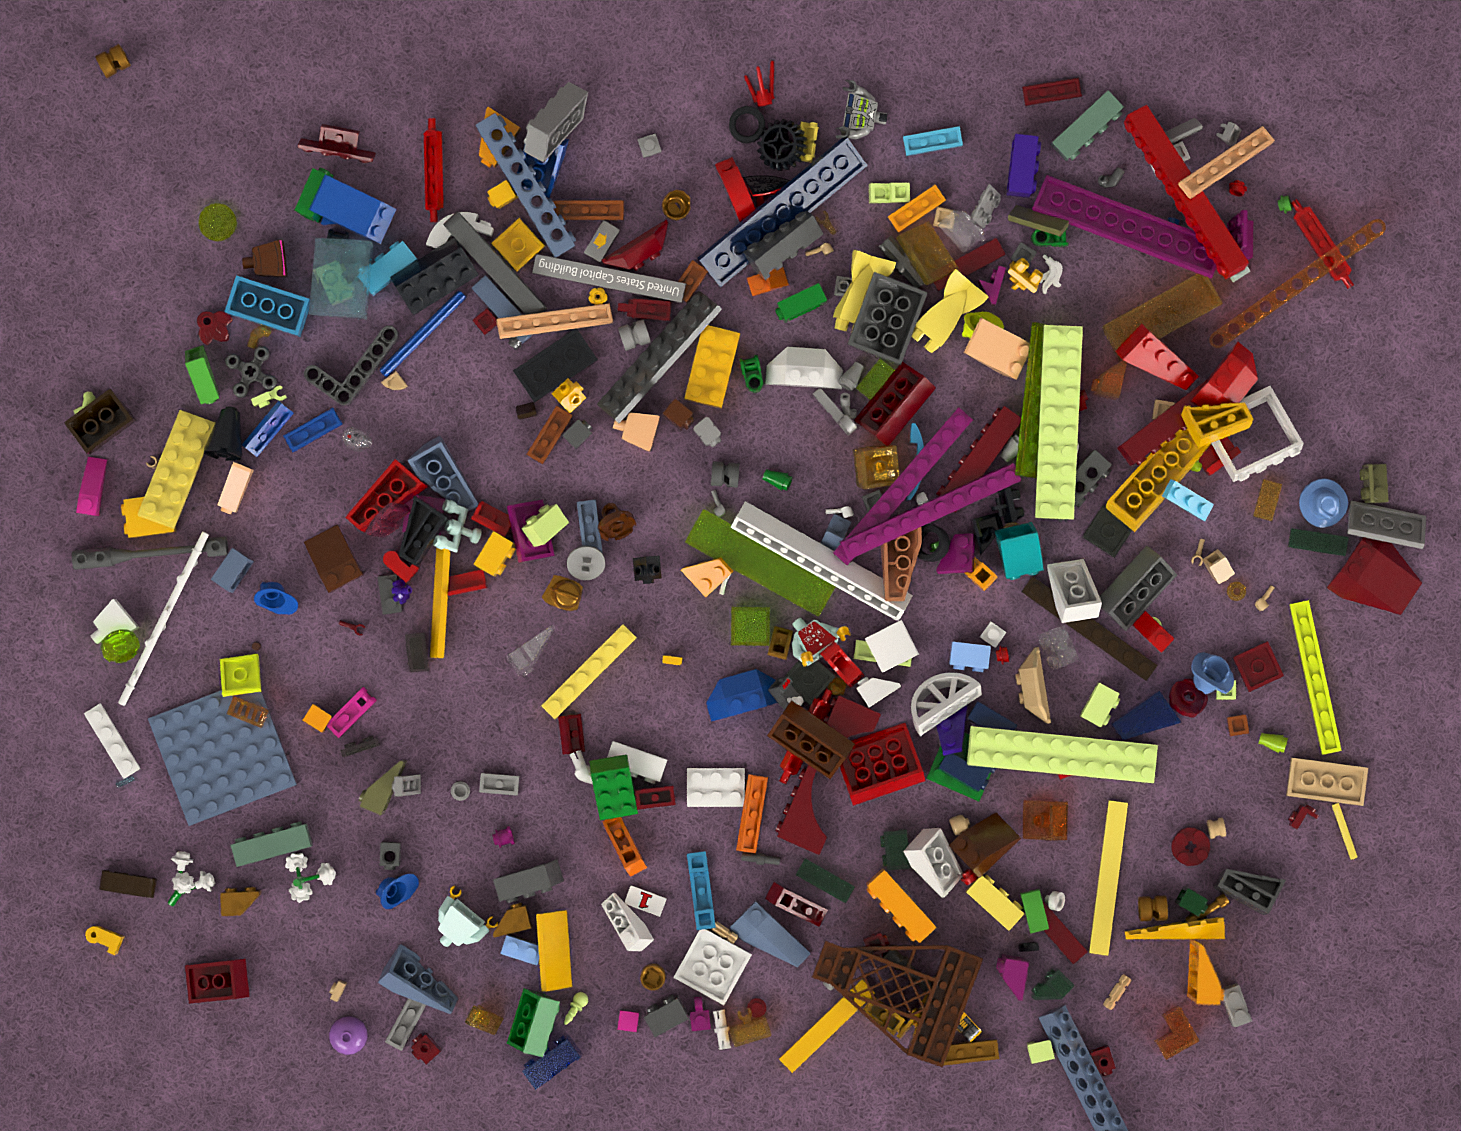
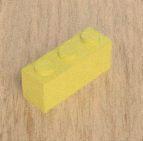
(995, 901)

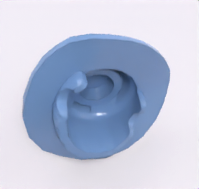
(1323, 502)
(1211, 673)

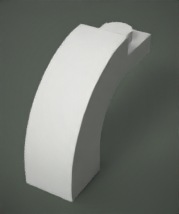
(440, 235)

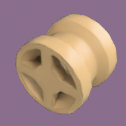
(1216, 828)

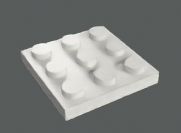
(712, 966)

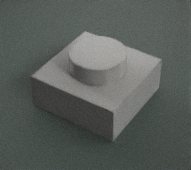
(649, 145)

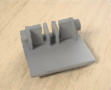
(988, 201)

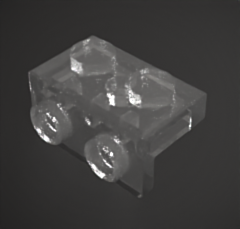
(1058, 647)

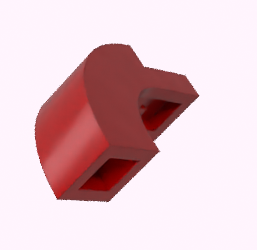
(735, 188)
(842, 664)

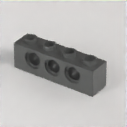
(1101, 465)

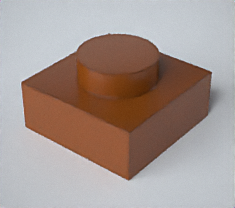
(1237, 725)

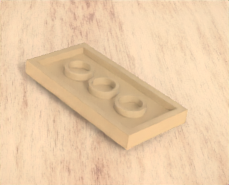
(1327, 781)

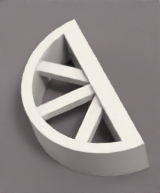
(940, 711)

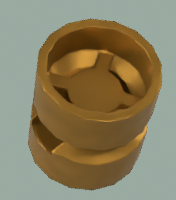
(113, 60)
(1152, 908)
(652, 976)

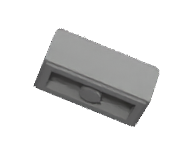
(1184, 130)

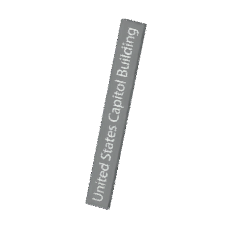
(609, 278)

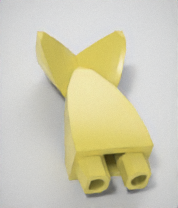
(862, 270)
(939, 322)

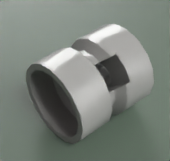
(634, 335)

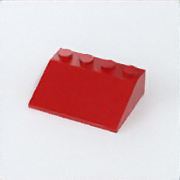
(881, 764)

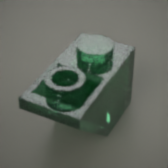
(1054, 986)

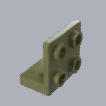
(1374, 483)

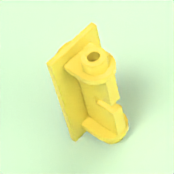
(811, 134)

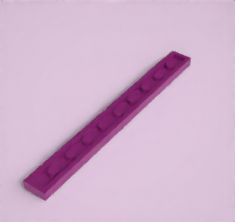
(911, 475)
(929, 511)

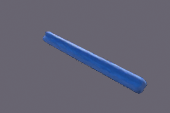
(423, 333)

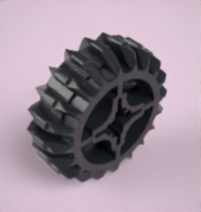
(781, 130)

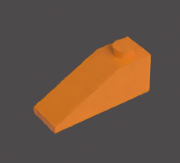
(624, 845)

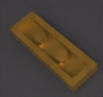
(972, 1052)

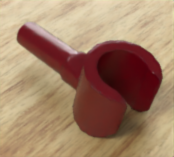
(351, 626)

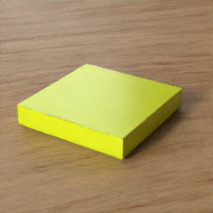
(240, 675)

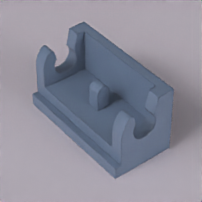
(232, 570)

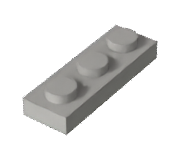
(407, 785)

